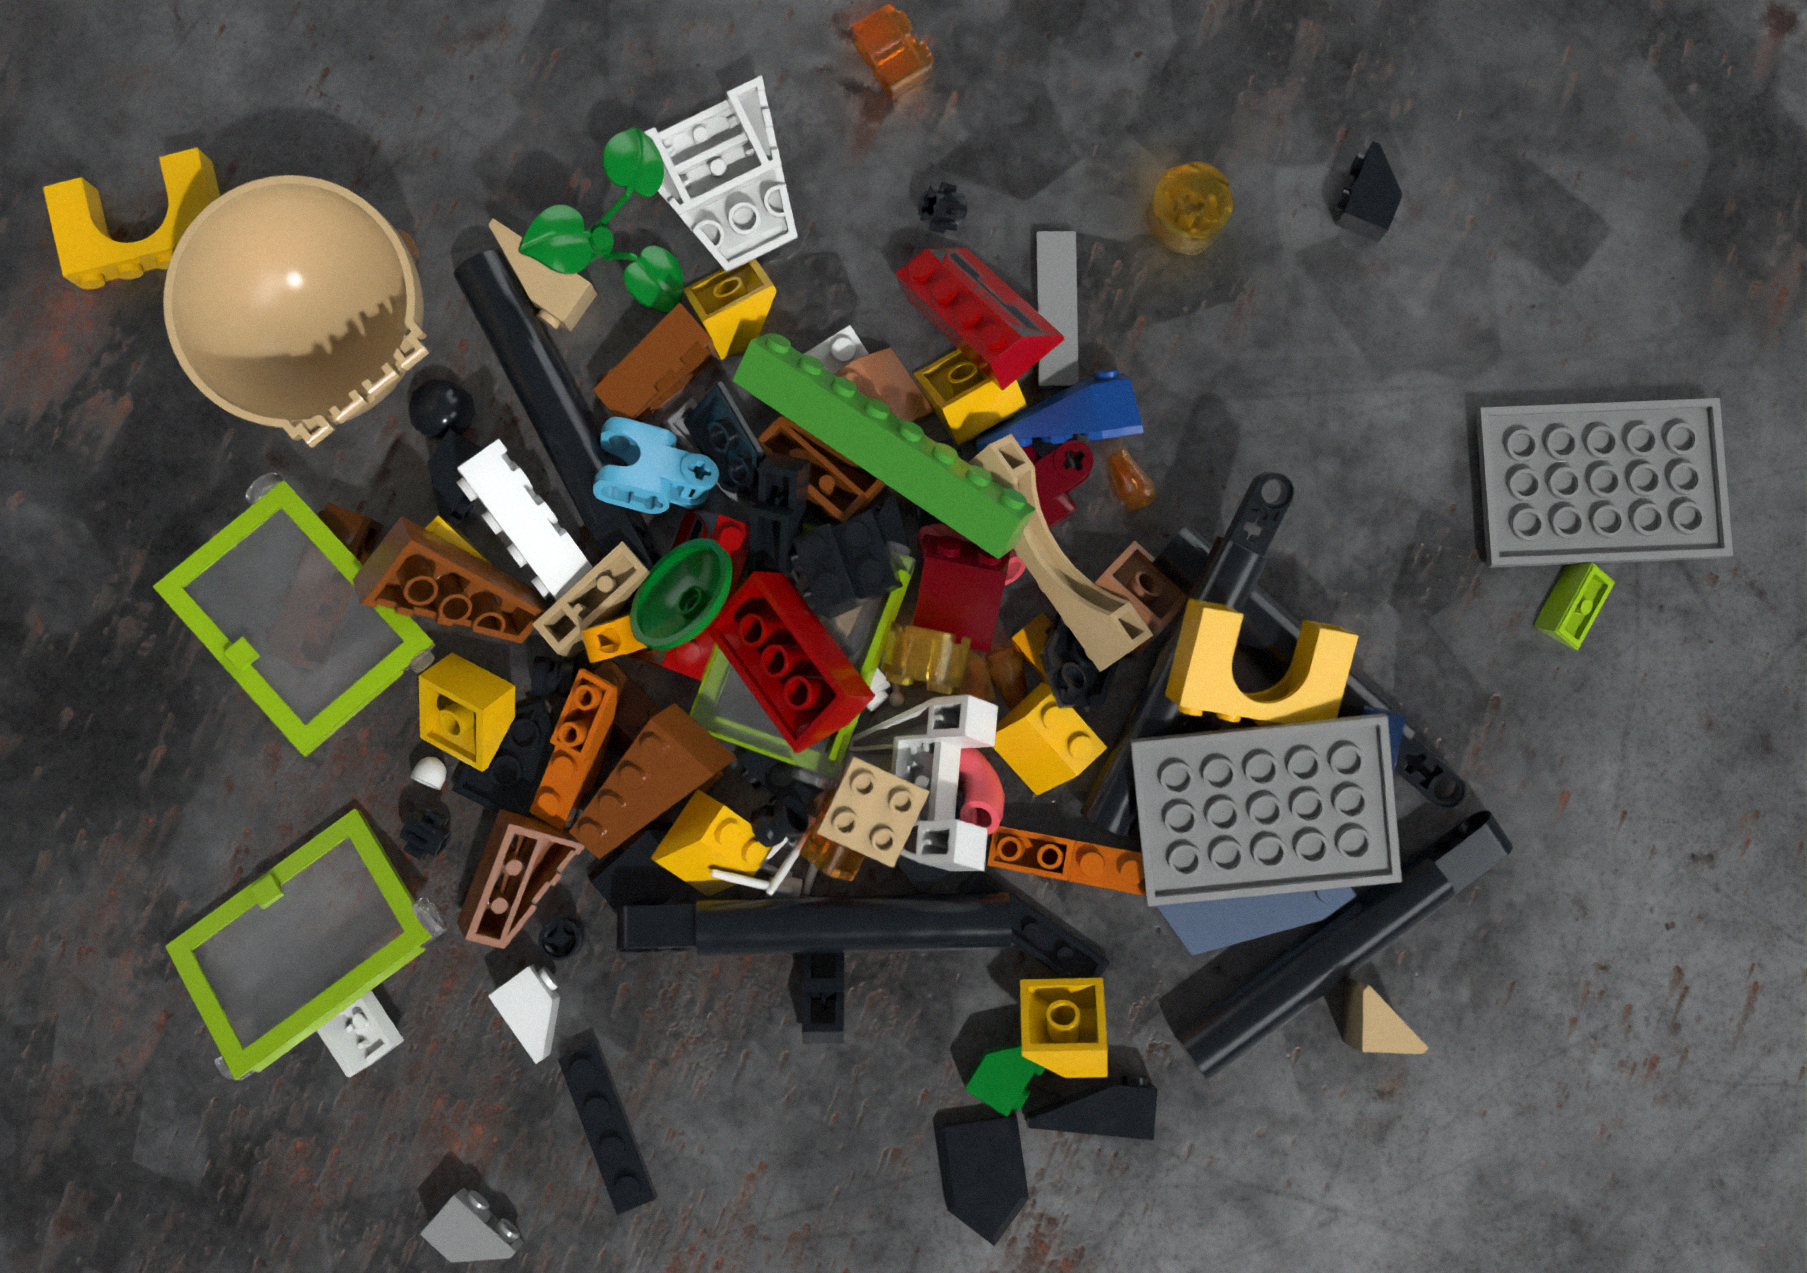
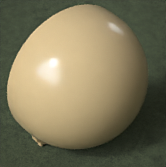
(294, 305)

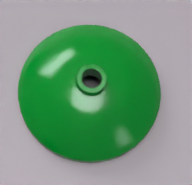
(681, 594)

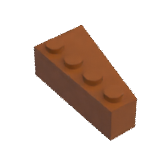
(440, 581)
(655, 773)

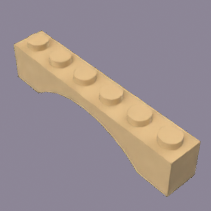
(1100, 621)

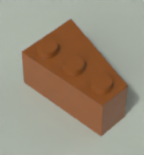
(657, 367)
(836, 484)

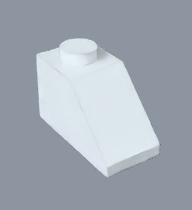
(530, 1009)

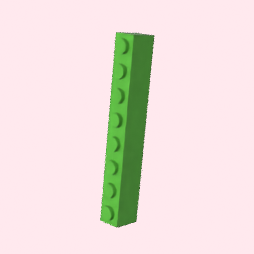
(884, 444)

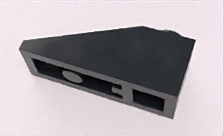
(1107, 1109)

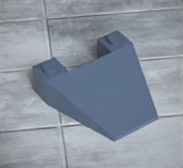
(1226, 922)

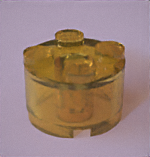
(1192, 185)
(926, 657)

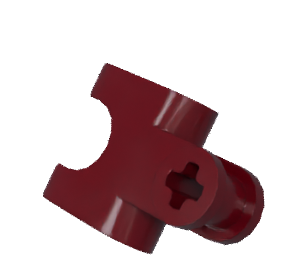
(1055, 481)

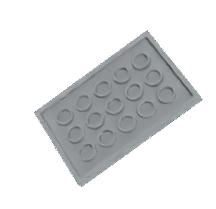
(1603, 482)
(1266, 810)

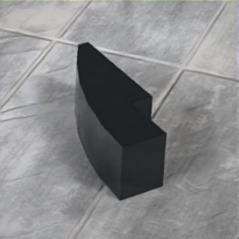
(778, 513)
(823, 998)

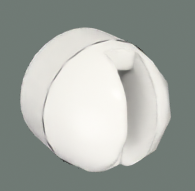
(430, 772)

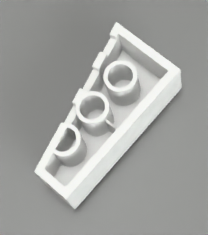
(524, 520)

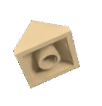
(1373, 1025)

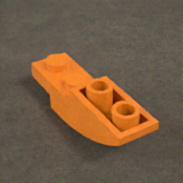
(579, 749)
(1067, 860)

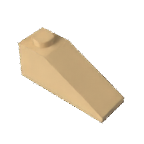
(556, 296)
(592, 600)

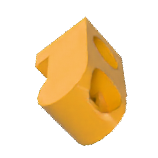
(610, 639)
(1030, 643)

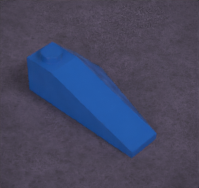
(1093, 407)

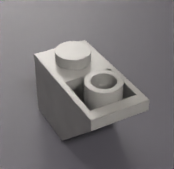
(470, 1232)

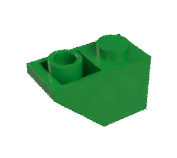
(1002, 1077)

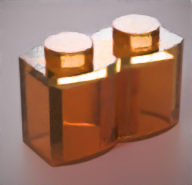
(892, 51)

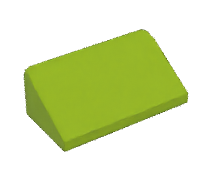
(1574, 603)

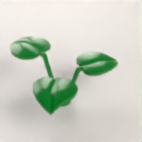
(563, 245)

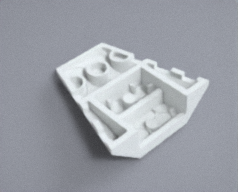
(728, 177)

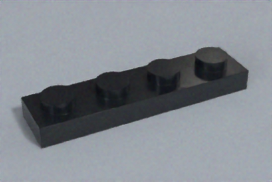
(607, 1128)

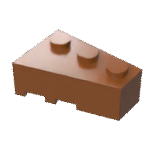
(512, 876)

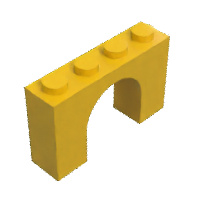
(81, 234)
(1204, 678)

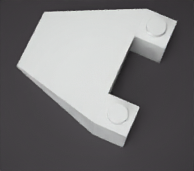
(926, 751)

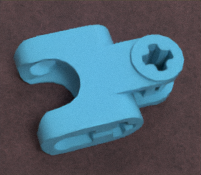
(655, 469)

